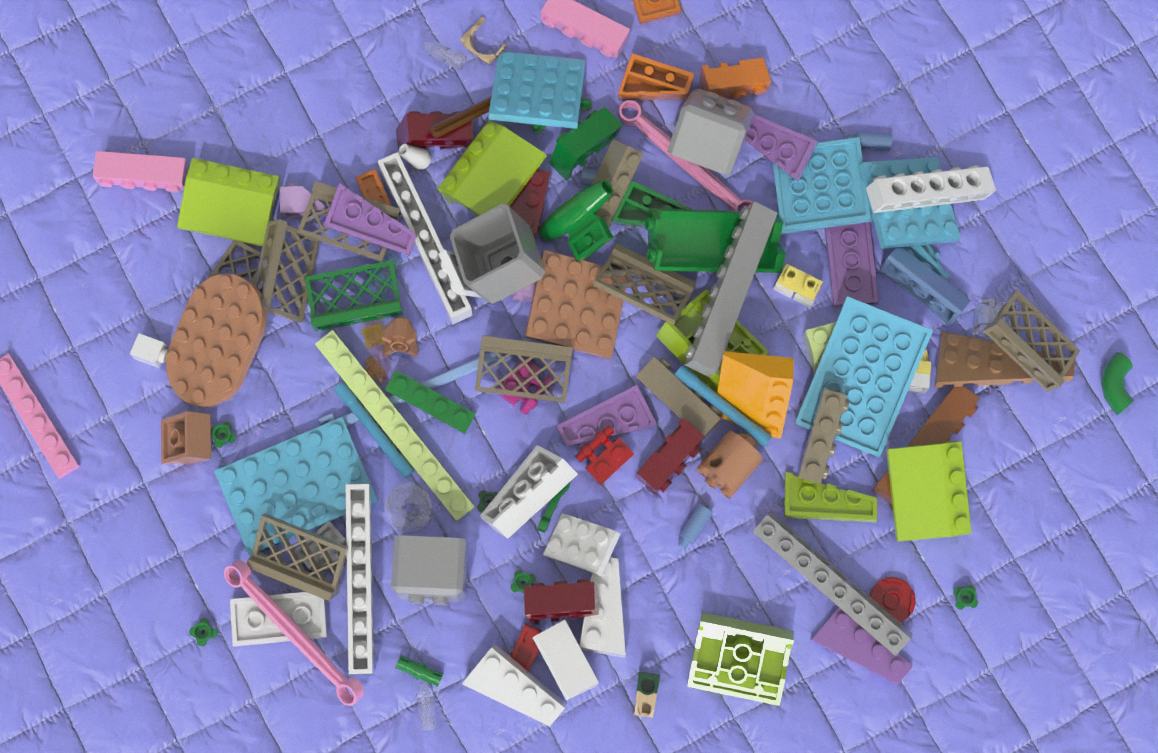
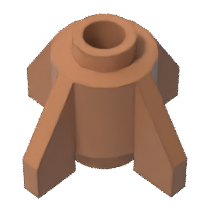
(400, 337)

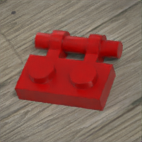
(609, 459)

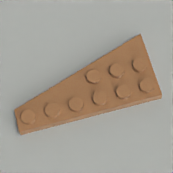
(980, 362)

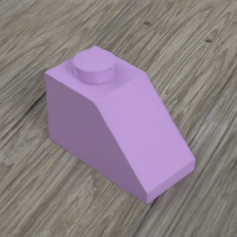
(295, 200)

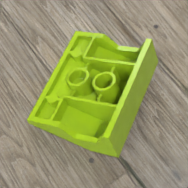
(491, 170)
(228, 201)
(680, 337)
(928, 491)
(740, 658)

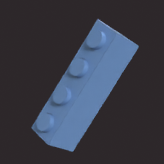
(925, 285)

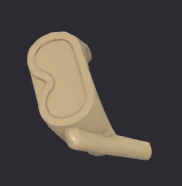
(467, 40)

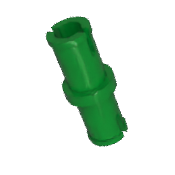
(419, 670)

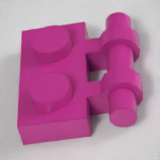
(523, 374)

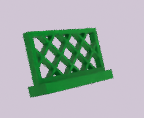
(352, 314)

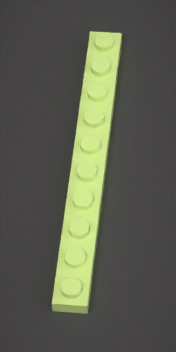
(394, 425)

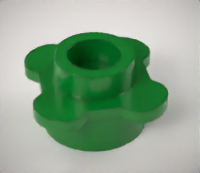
(222, 428)
(519, 577)
(969, 591)
(209, 632)

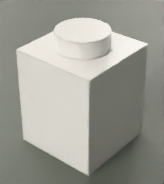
(149, 350)

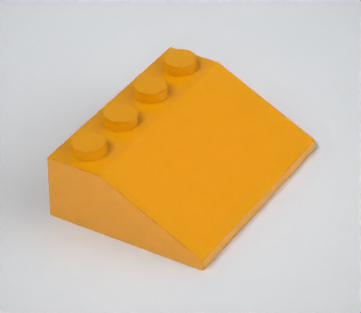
(757, 388)

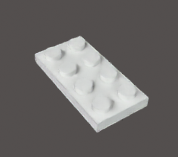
(254, 627)

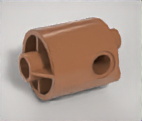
(730, 463)

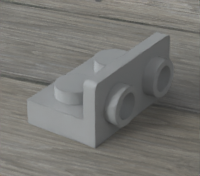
(327, 531)

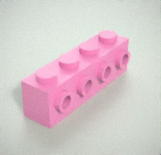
(586, 25)
(140, 171)

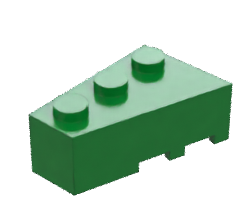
(580, 143)
(637, 204)

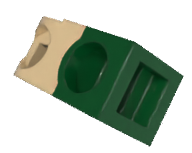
(646, 694)

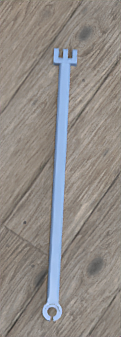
(431, 383)

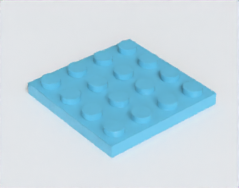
(537, 89)
(828, 190)
(912, 225)

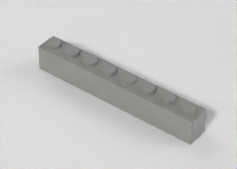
(731, 289)

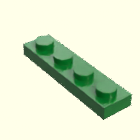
(430, 402)

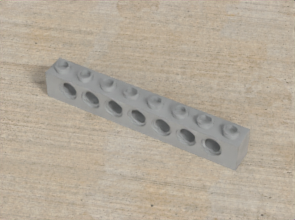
(833, 583)

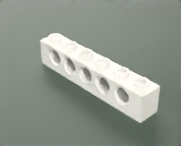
(930, 188)

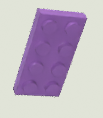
(851, 263)

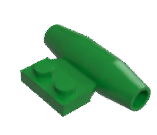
(579, 219)

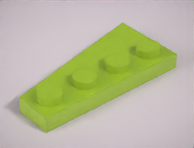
(825, 502)

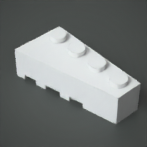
(528, 491)
(606, 631)
(512, 685)

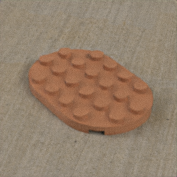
(216, 340)

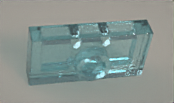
(384, 274)

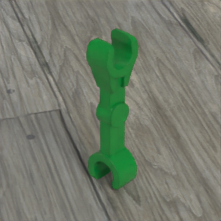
(553, 503)

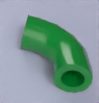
(1113, 382)

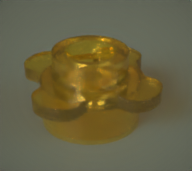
(367, 332)

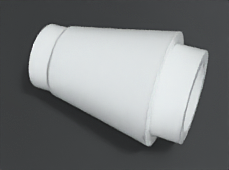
(415, 156)

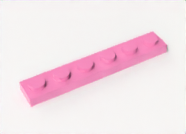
(36, 418)

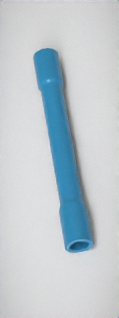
(751, 428)
(396, 458)

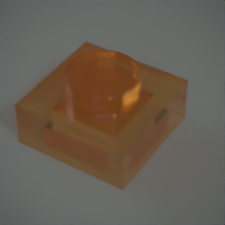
(374, 369)

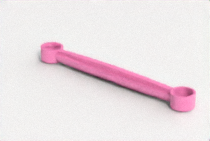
(698, 172)
(294, 633)

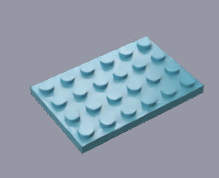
(873, 362)
(293, 481)

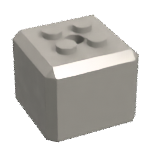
(711, 131)
(488, 244)
(429, 569)

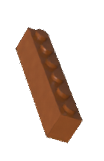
(938, 428)

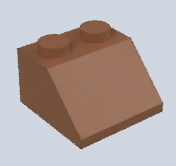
(186, 438)

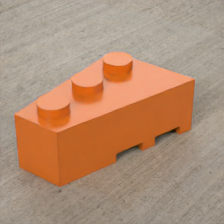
(654, 81)
(736, 81)

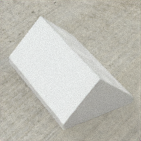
(566, 660)

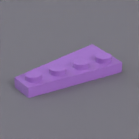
(781, 145)
(364, 221)
(622, 413)
(853, 642)

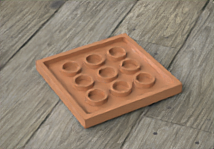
(571, 309)

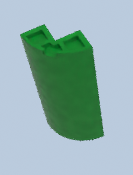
(699, 239)

